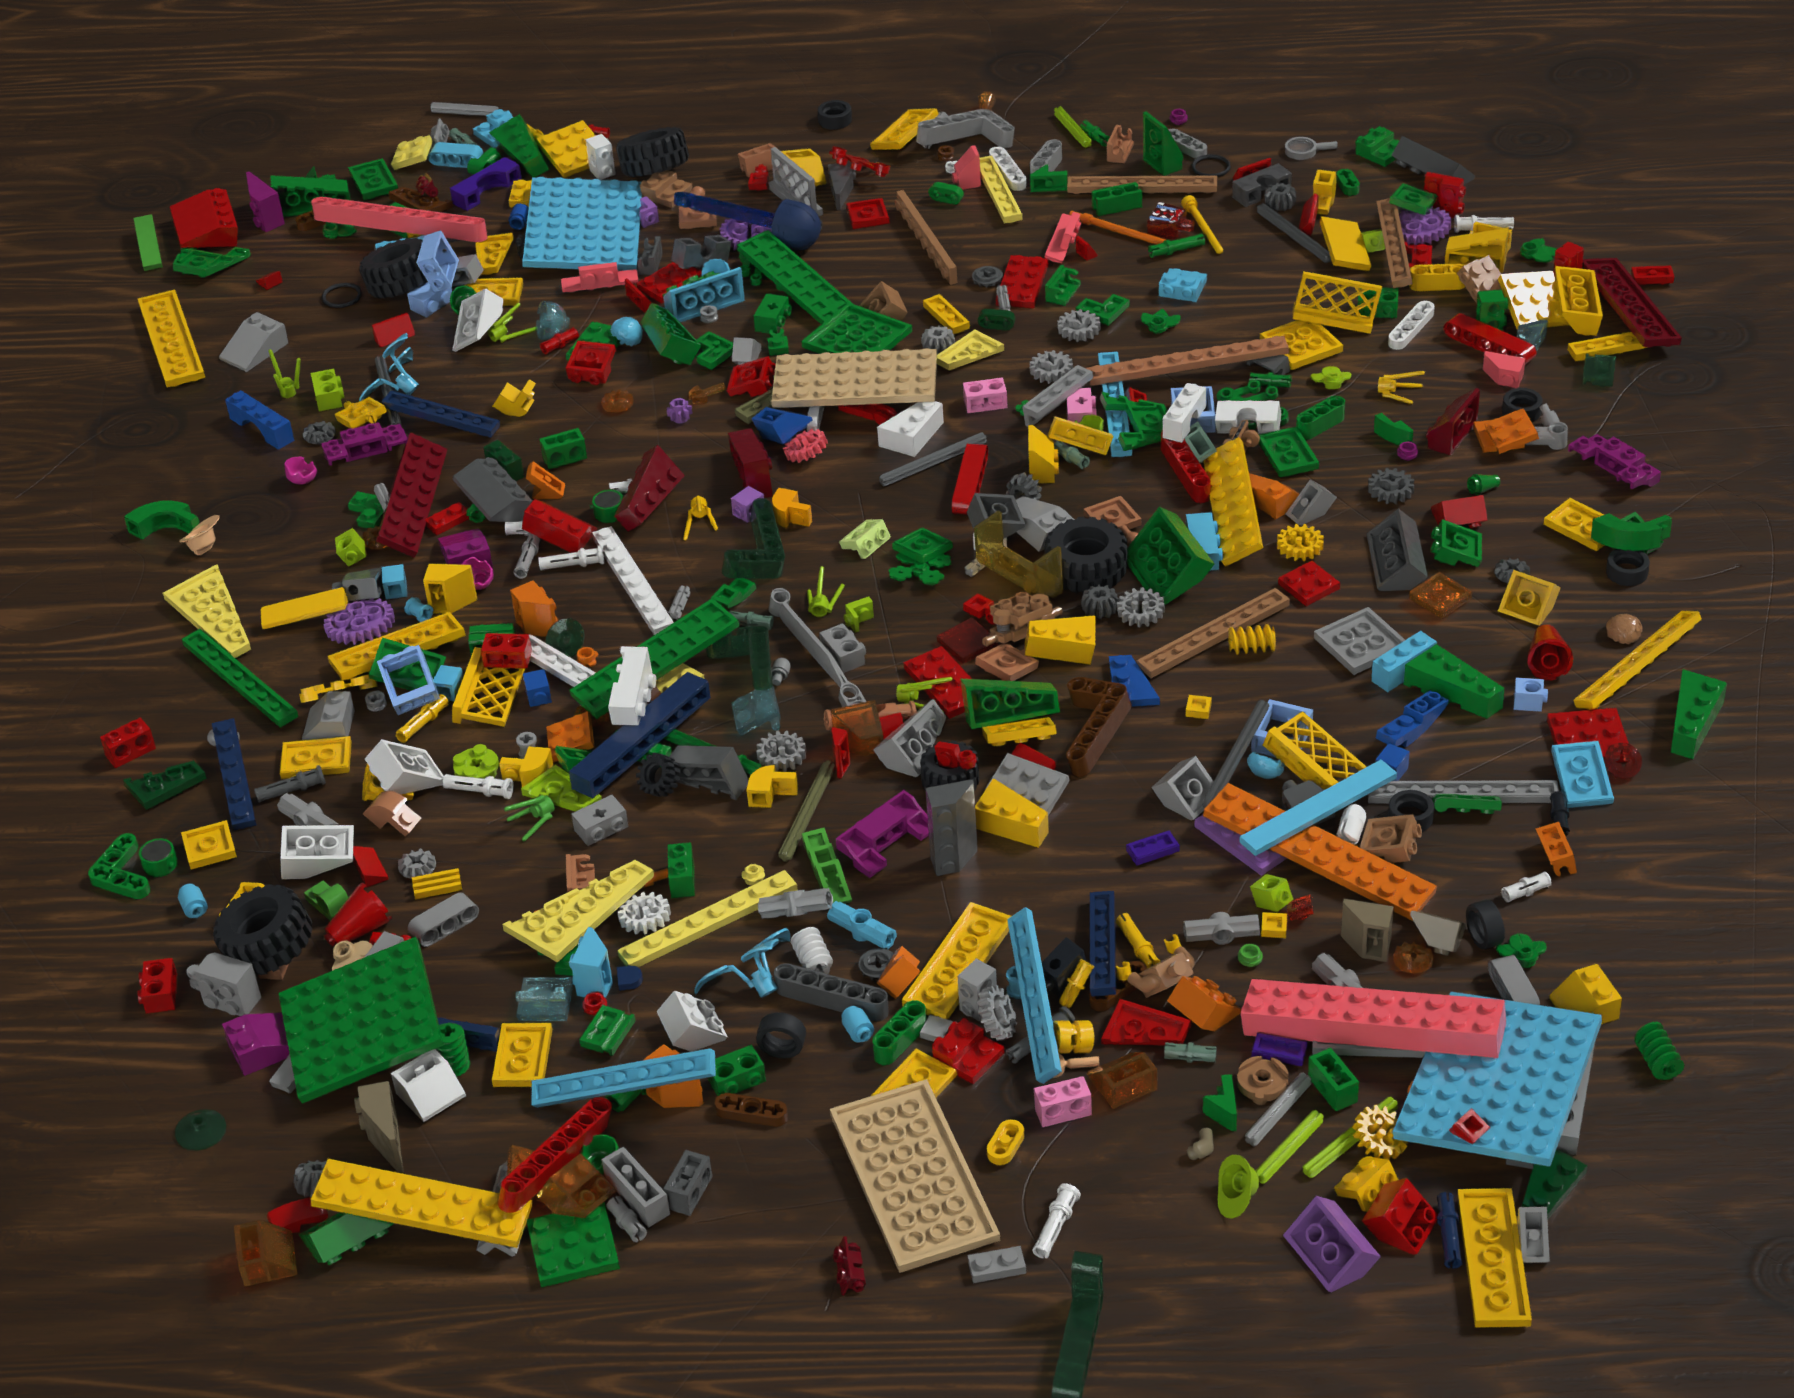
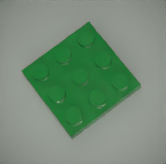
(572, 1246)

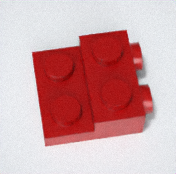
(1449, 192)
(590, 362)
(752, 377)
(967, 1050)

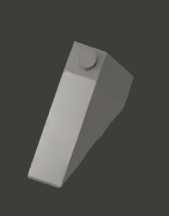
(905, 745)

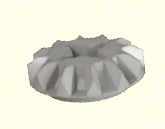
(410, 870)

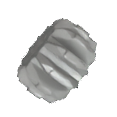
(937, 338)

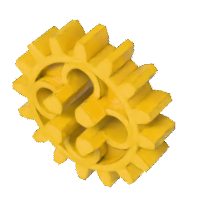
(1300, 542)
(1380, 1144)

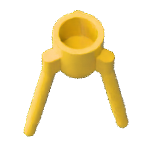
(1387, 385)
(699, 510)

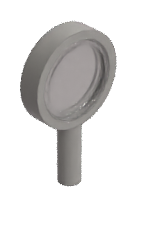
(1305, 148)

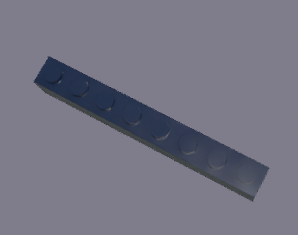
(634, 741)

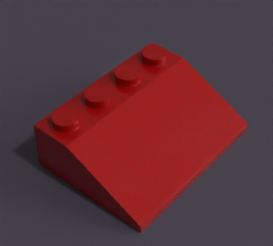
(205, 220)

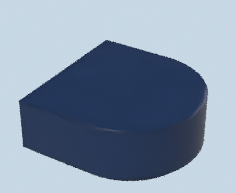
(629, 977)

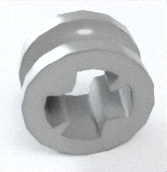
(708, 314)
(375, 701)

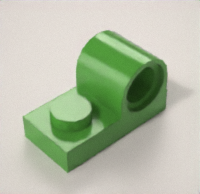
(326, 898)

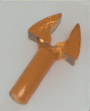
(699, 396)

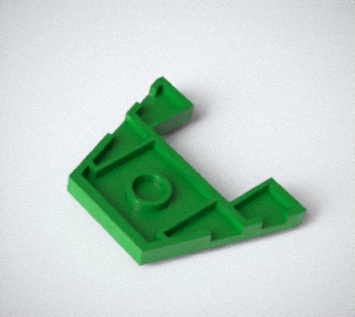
(206, 263)
(1145, 419)

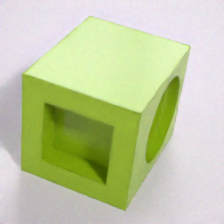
(350, 547)
(1271, 892)

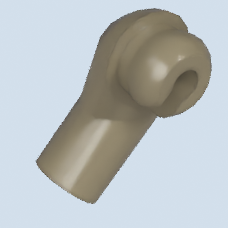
(1202, 1147)

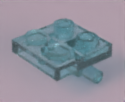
(756, 710)
(544, 999)

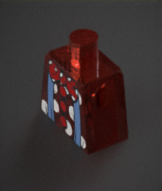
(1168, 222)

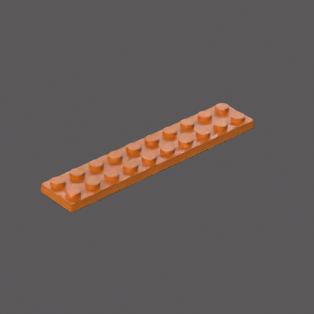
(1326, 854)

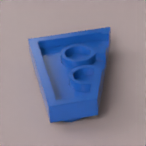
(1127, 672)

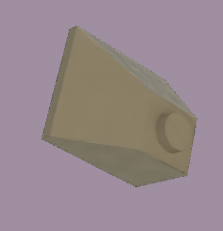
(1439, 931)

